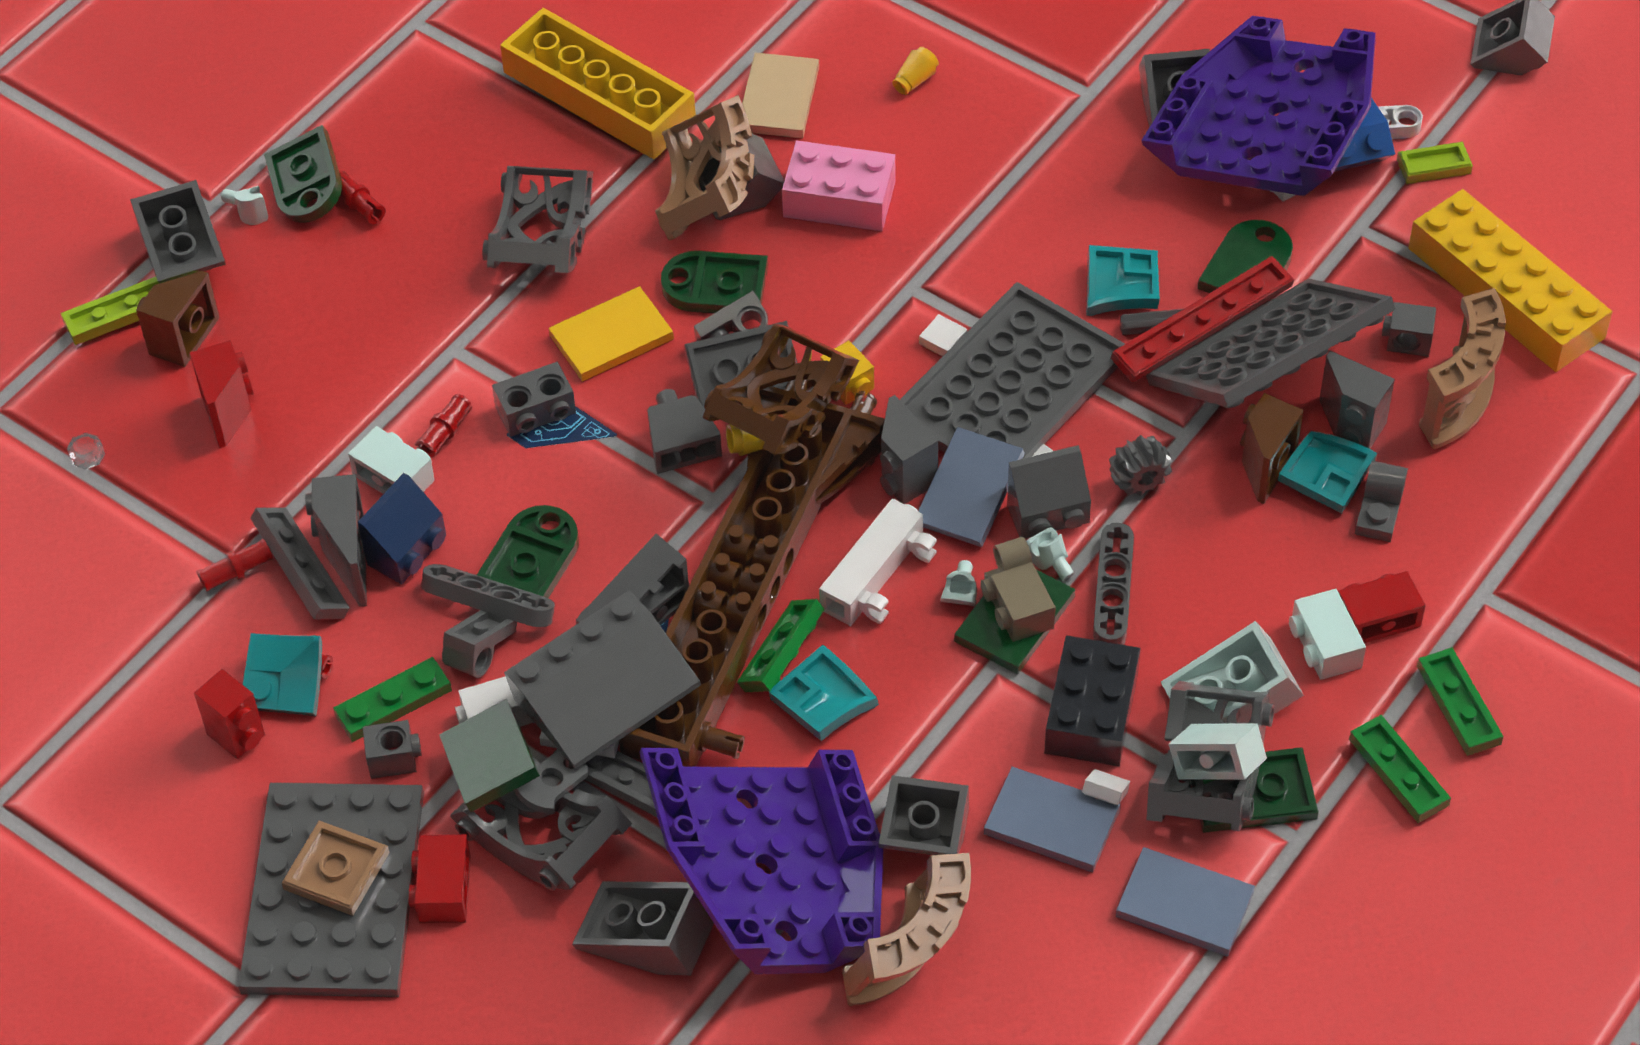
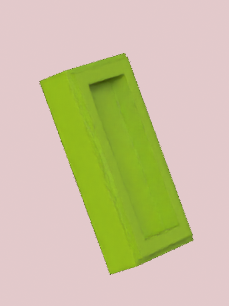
(1434, 162)

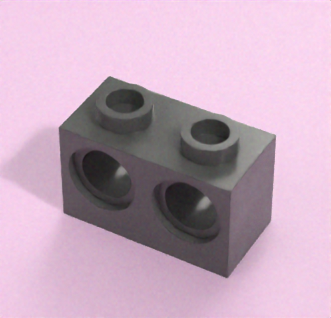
(534, 399)

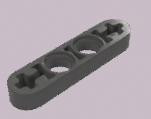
(1113, 585)
(488, 595)

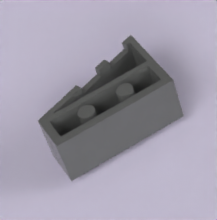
(654, 576)

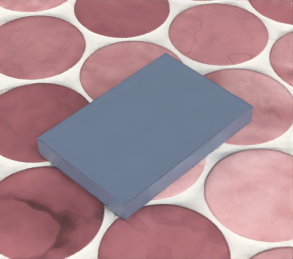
(969, 486)
(1051, 819)
(1185, 901)

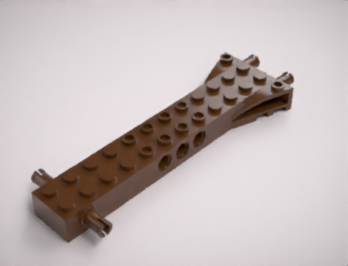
(749, 566)

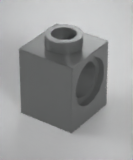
(1410, 329)
(387, 762)

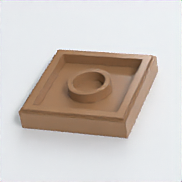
(335, 868)

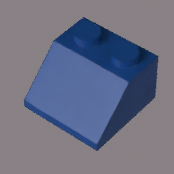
(1370, 143)

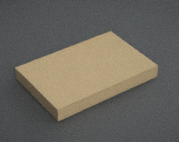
(780, 94)

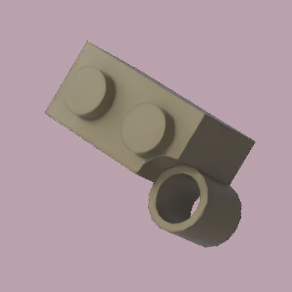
(1018, 592)

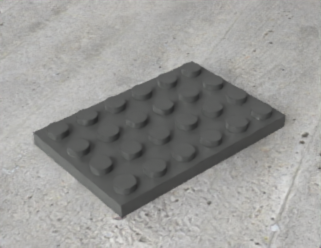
(1271, 342)
(1014, 373)
(310, 947)

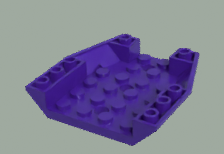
(1229, 102)
(803, 825)

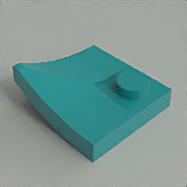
(1121, 279)
(1327, 469)
(284, 672)
(822, 693)

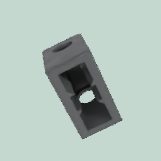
(680, 432)

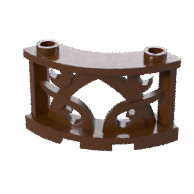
(781, 425)

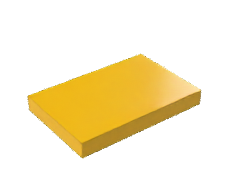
(611, 333)

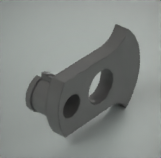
(542, 797)

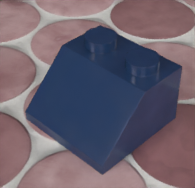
(401, 530)

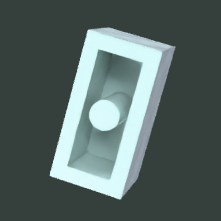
(384, 457)
(1327, 634)
(1218, 751)

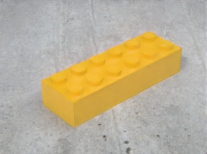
(596, 81)
(1539, 300)

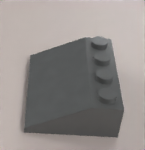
(601, 679)

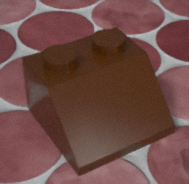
(178, 317)
(1269, 442)

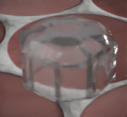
(85, 451)

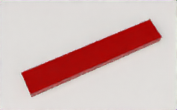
(1202, 319)

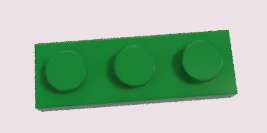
(781, 645)
(393, 698)
(1460, 701)
(1399, 768)

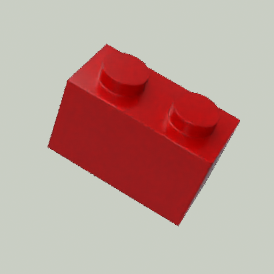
(1384, 606)
(229, 713)
(441, 878)

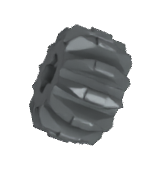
(1140, 465)

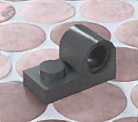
(732, 318)
(1381, 501)
(472, 642)

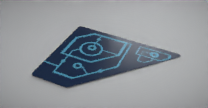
(571, 429)

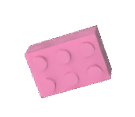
(839, 185)

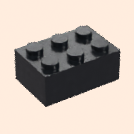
(1092, 700)

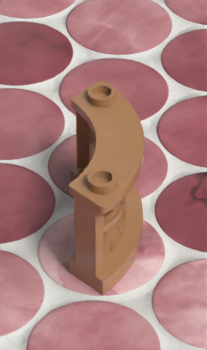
(688, 159)
(1465, 382)
(928, 921)

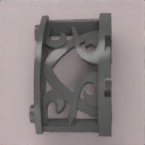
(569, 195)
(1179, 799)
(554, 861)

